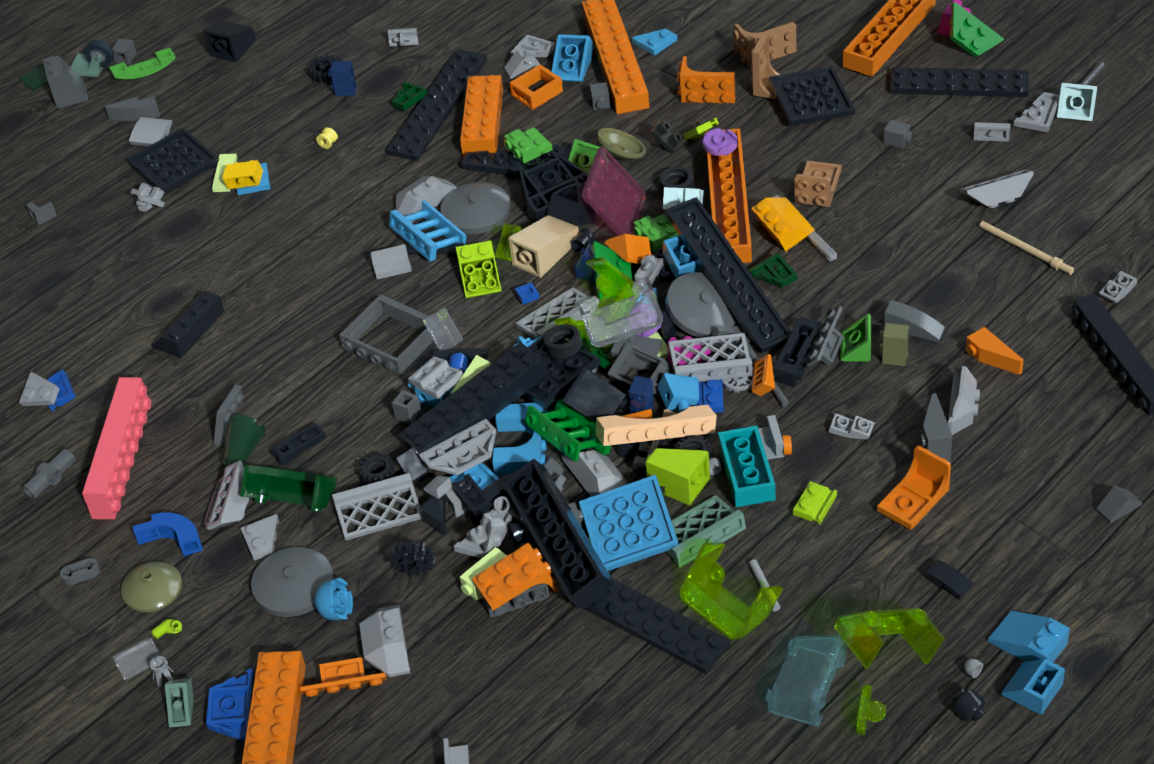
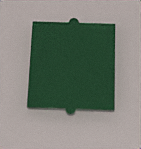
(35, 78)

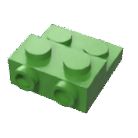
(527, 144)
(655, 229)

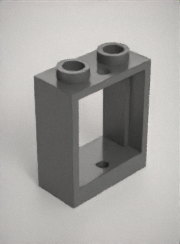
(626, 359)

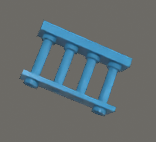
(421, 241)

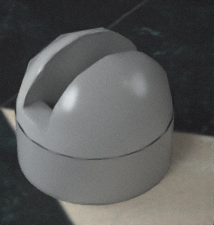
(715, 466)
(498, 504)
(973, 667)

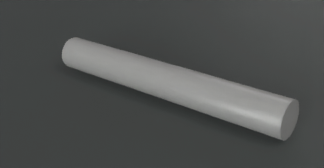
(761, 579)

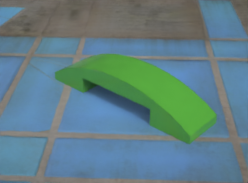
(142, 69)

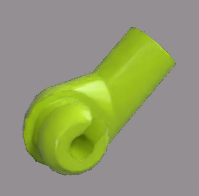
(168, 626)

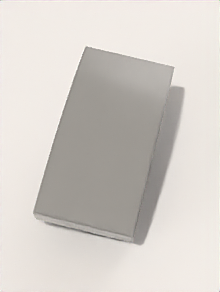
(1119, 287)
(857, 428)

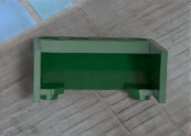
(287, 486)

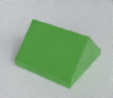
(583, 154)
(857, 341)

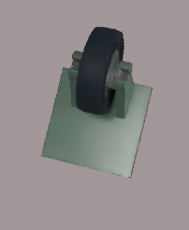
(95, 57)

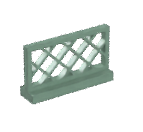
(718, 531)

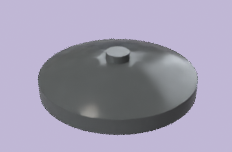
(476, 207)
(697, 305)
(289, 580)

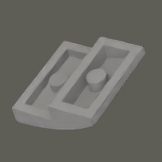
(149, 131)
(435, 377)

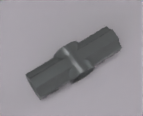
(49, 473)

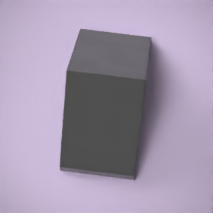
(1117, 504)

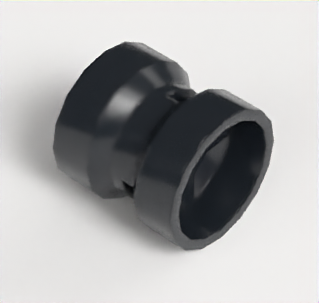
(581, 241)
(517, 531)

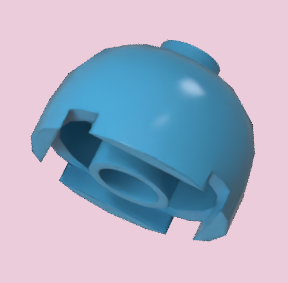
(333, 600)

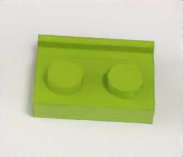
(700, 130)
(815, 502)

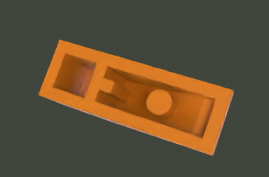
(992, 351)

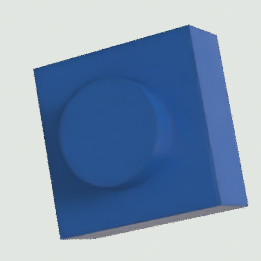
(527, 293)

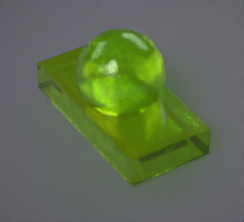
(503, 249)
(869, 710)

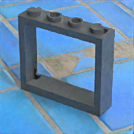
(398, 311)

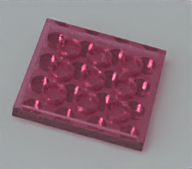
(613, 193)

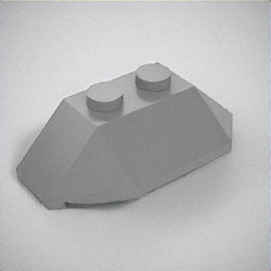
(425, 188)
(1000, 189)
(963, 399)
(462, 449)
(595, 472)
(226, 504)
(385, 641)

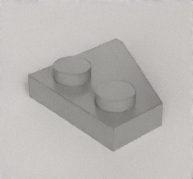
(534, 46)
(38, 392)
(261, 536)

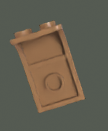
(781, 40)
(762, 68)
(817, 183)

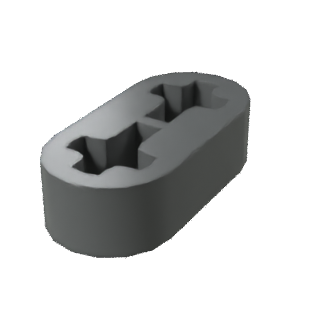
(79, 571)

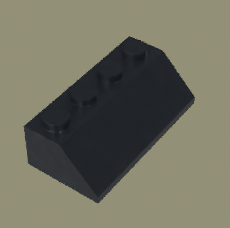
(190, 324)

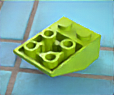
(478, 269)

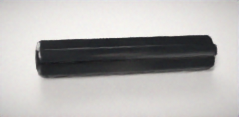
(469, 353)

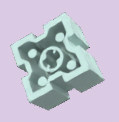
(675, 196)

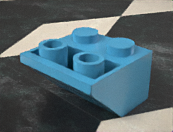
(1035, 684)

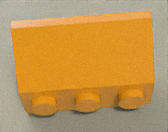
(782, 221)

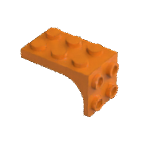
(705, 86)
(919, 490)
(513, 576)

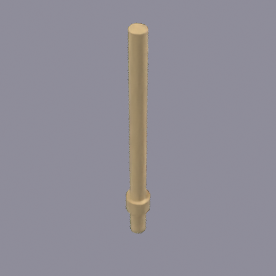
(1055, 262)

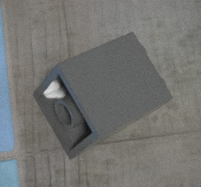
(64, 82)

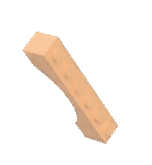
(623, 430)

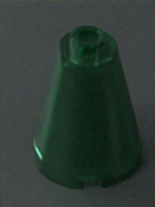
(241, 438)

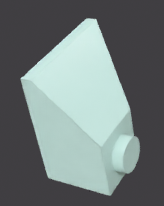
(1077, 102)

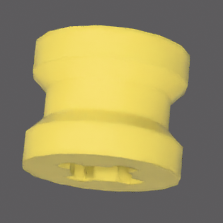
(326, 138)

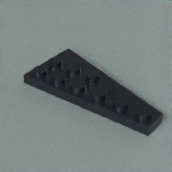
(505, 161)

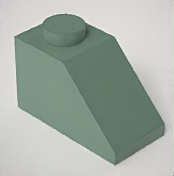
(179, 702)

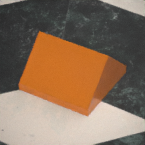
(630, 247)

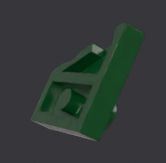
(408, 96)
(774, 271)
(597, 351)

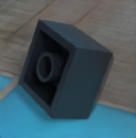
(570, 206)

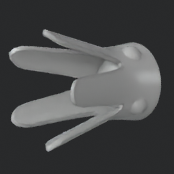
(160, 666)

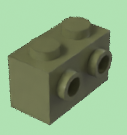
(895, 344)

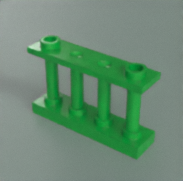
(562, 440)

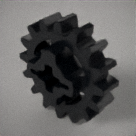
(320, 67)
(412, 558)

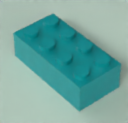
(746, 466)

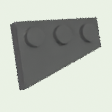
(224, 413)

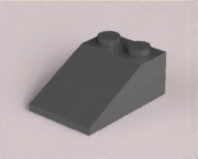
(936, 432)

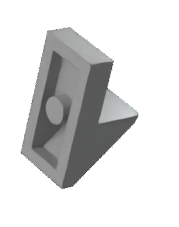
(518, 65)

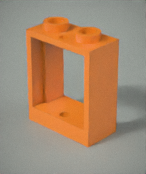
(532, 99)

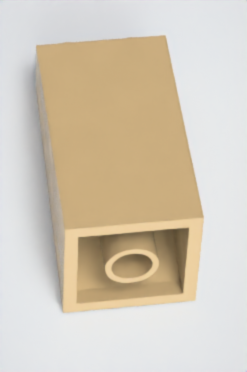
(541, 244)

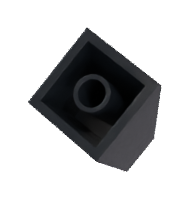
(229, 40)
(595, 396)

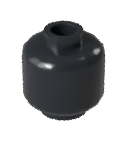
(968, 704)

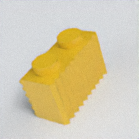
(242, 174)

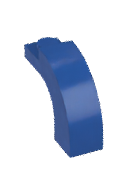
(170, 526)

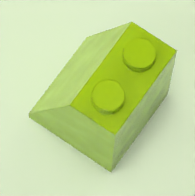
(680, 472)

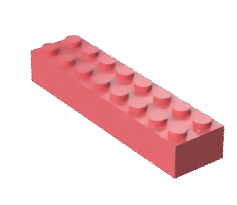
(116, 448)

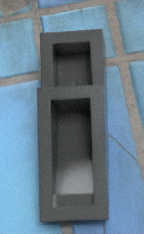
(133, 109)
(919, 323)

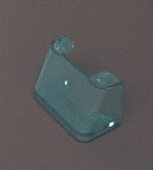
(806, 677)

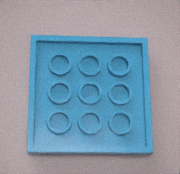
(629, 523)

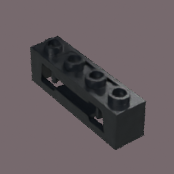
(784, 368)

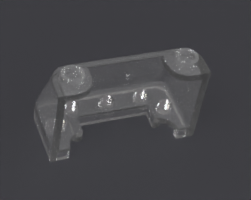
(623, 317)

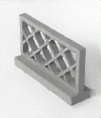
(563, 299)
(712, 369)
(373, 494)

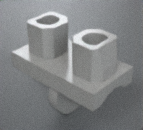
(403, 37)
(146, 199)
(650, 267)
(488, 533)

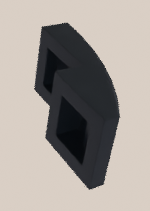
(945, 575)

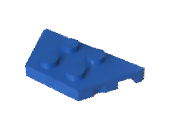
(230, 706)

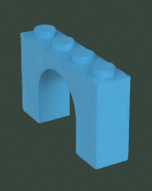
(514, 458)

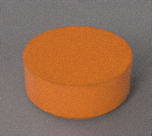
(787, 444)

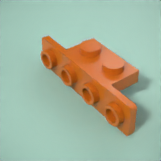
(342, 674)

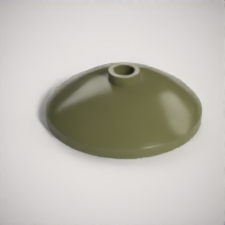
(621, 144)
(151, 586)

